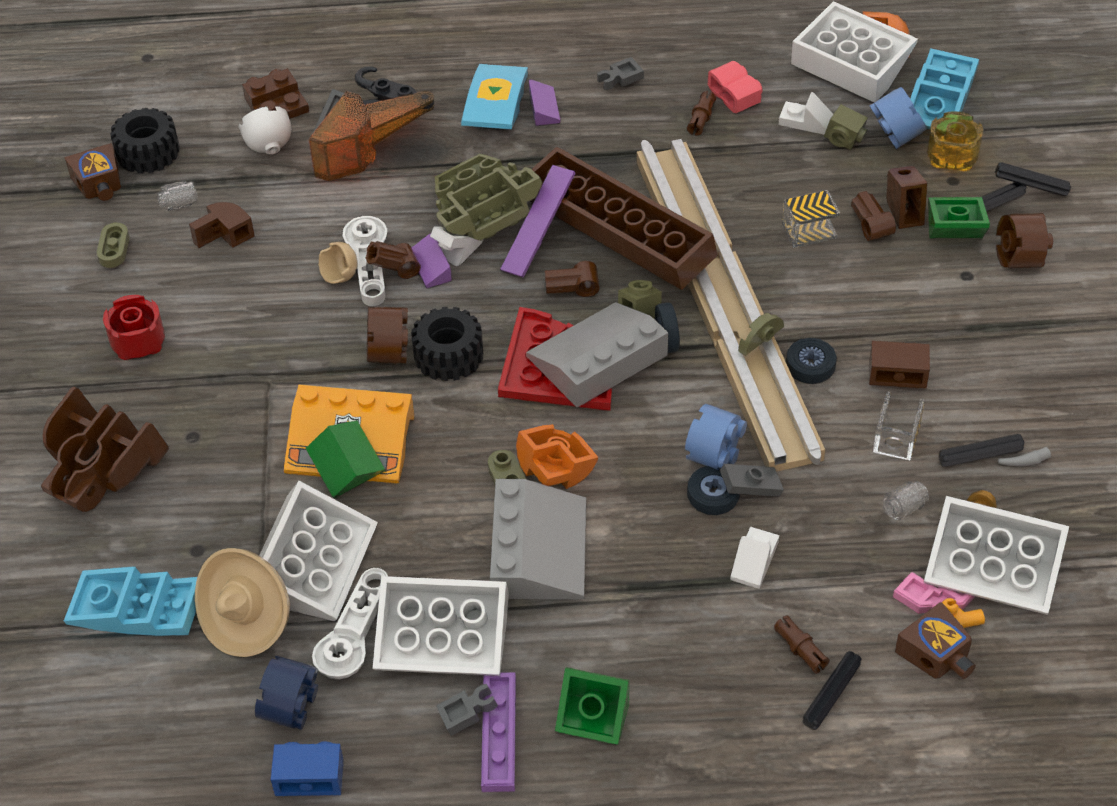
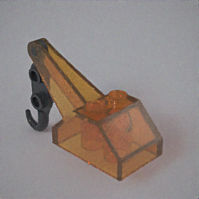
(351, 129)

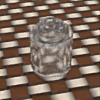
(177, 195)
(905, 500)

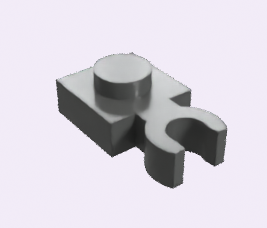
(622, 72)
(462, 710)

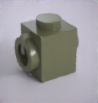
(846, 127)
(640, 297)

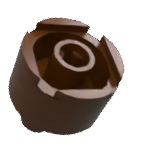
(1023, 240)
(387, 334)

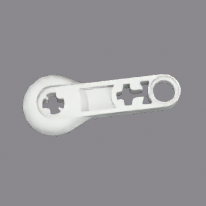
(359, 242)
(349, 631)

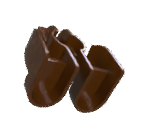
(73, 437)

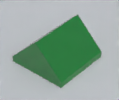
(957, 217)
(344, 457)
(592, 705)

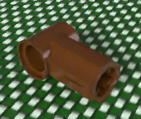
(873, 219)
(396, 258)
(581, 278)

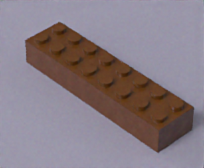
(630, 222)

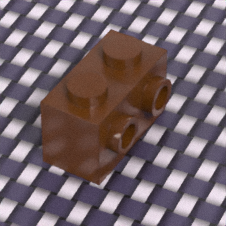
(893, 361)

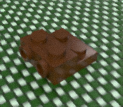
(276, 90)

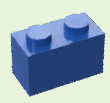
(307, 769)

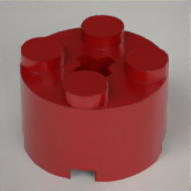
(134, 327)

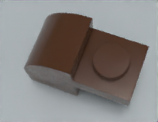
(223, 221)

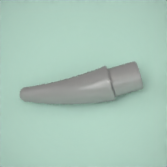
(1031, 458)

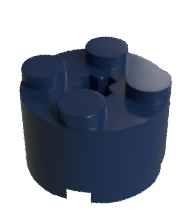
(285, 693)

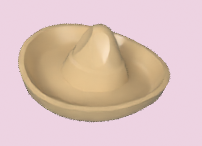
(241, 602)

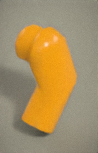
(966, 619)

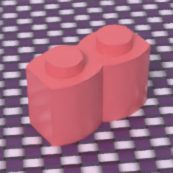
(735, 86)

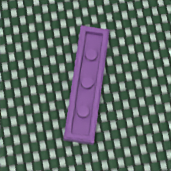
(499, 735)

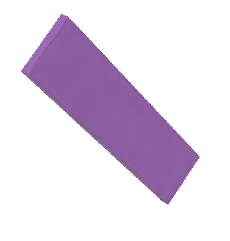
(537, 221)

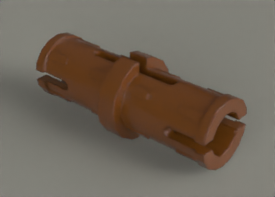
(701, 113)
(801, 644)

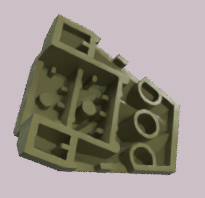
(484, 196)

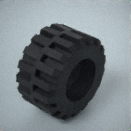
(145, 140)
(444, 359)

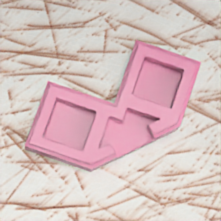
(923, 596)

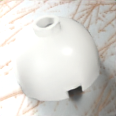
(266, 130)

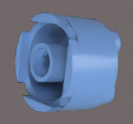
(898, 117)
(715, 437)

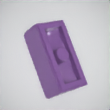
(543, 103)
(434, 265)

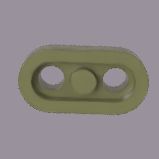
(113, 245)
(504, 470)

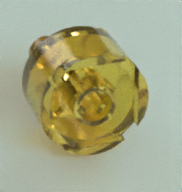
(954, 141)

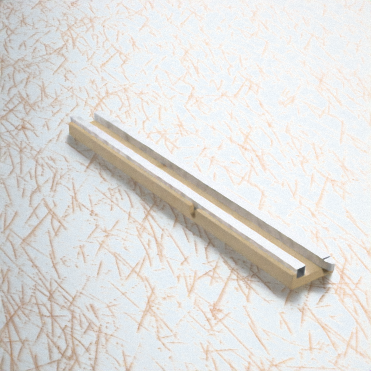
(728, 307)

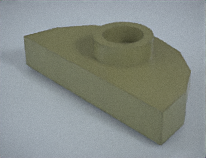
(762, 331)

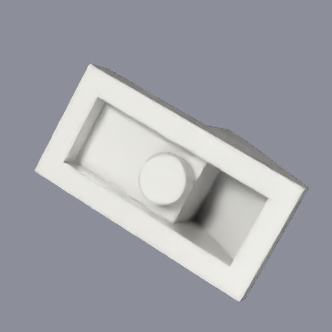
(809, 117)
(454, 246)
(754, 557)

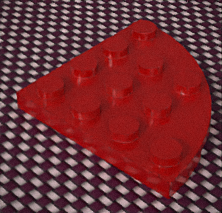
(522, 378)

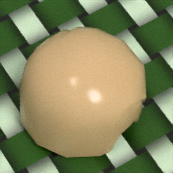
(337, 263)

